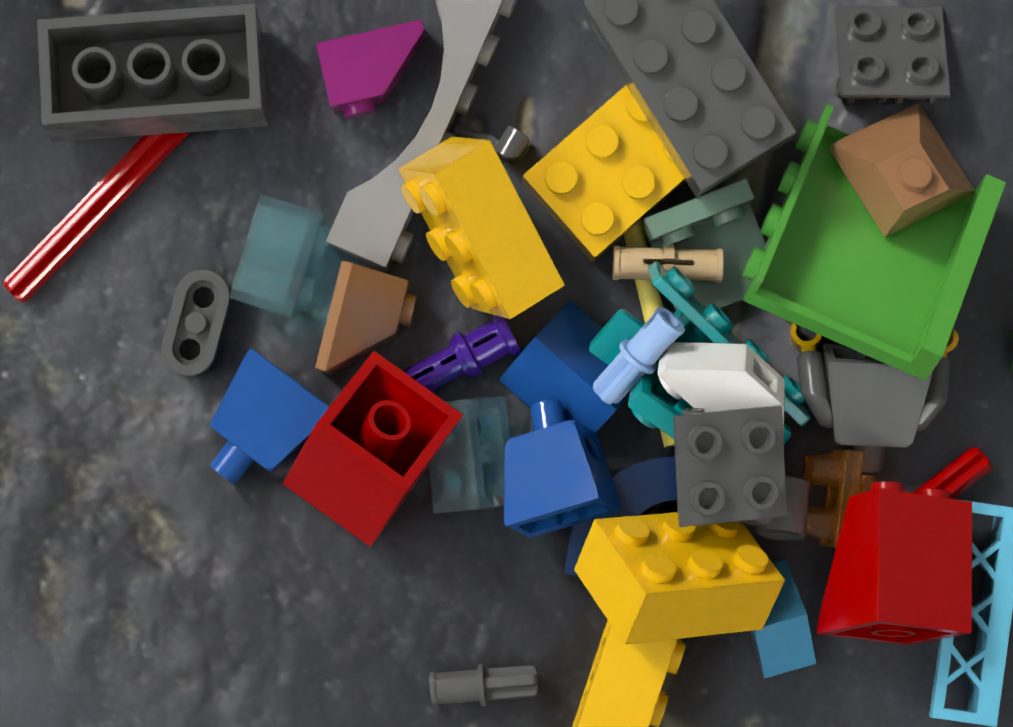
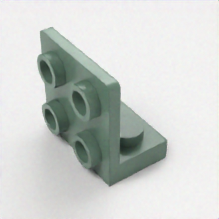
(712, 222)

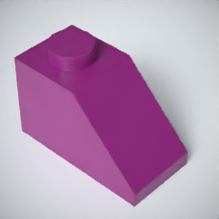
(367, 66)

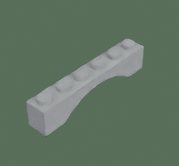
(376, 213)

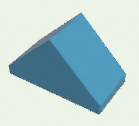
(786, 636)

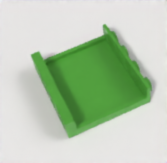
(849, 282)

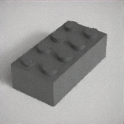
(152, 72)
(691, 84)

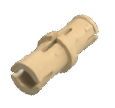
(705, 263)

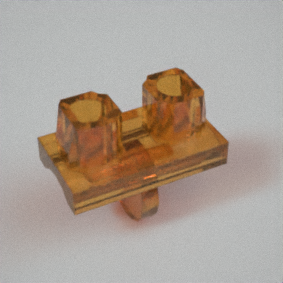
(843, 479)

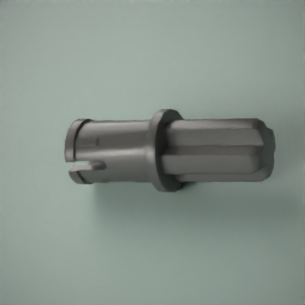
(483, 684)

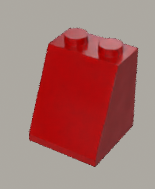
(371, 448)
(901, 568)

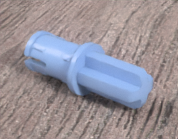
(638, 356)

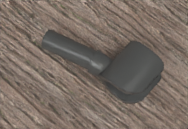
(510, 147)

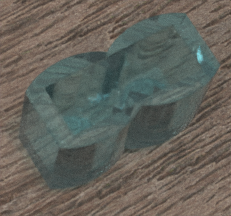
(279, 257)

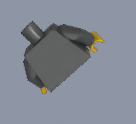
(867, 399)

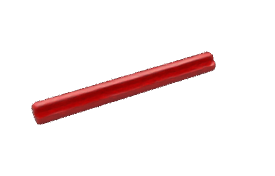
(90, 214)

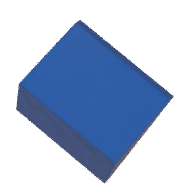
(563, 369)

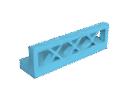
(993, 630)

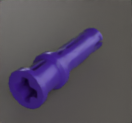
(466, 354)

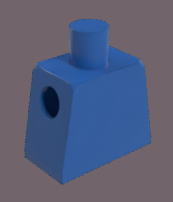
(262, 418)
(555, 475)

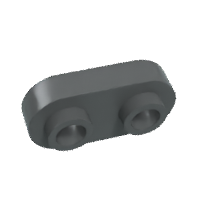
(191, 322)

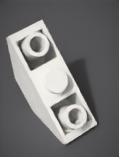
(720, 376)

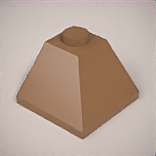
(901, 169)
(363, 315)

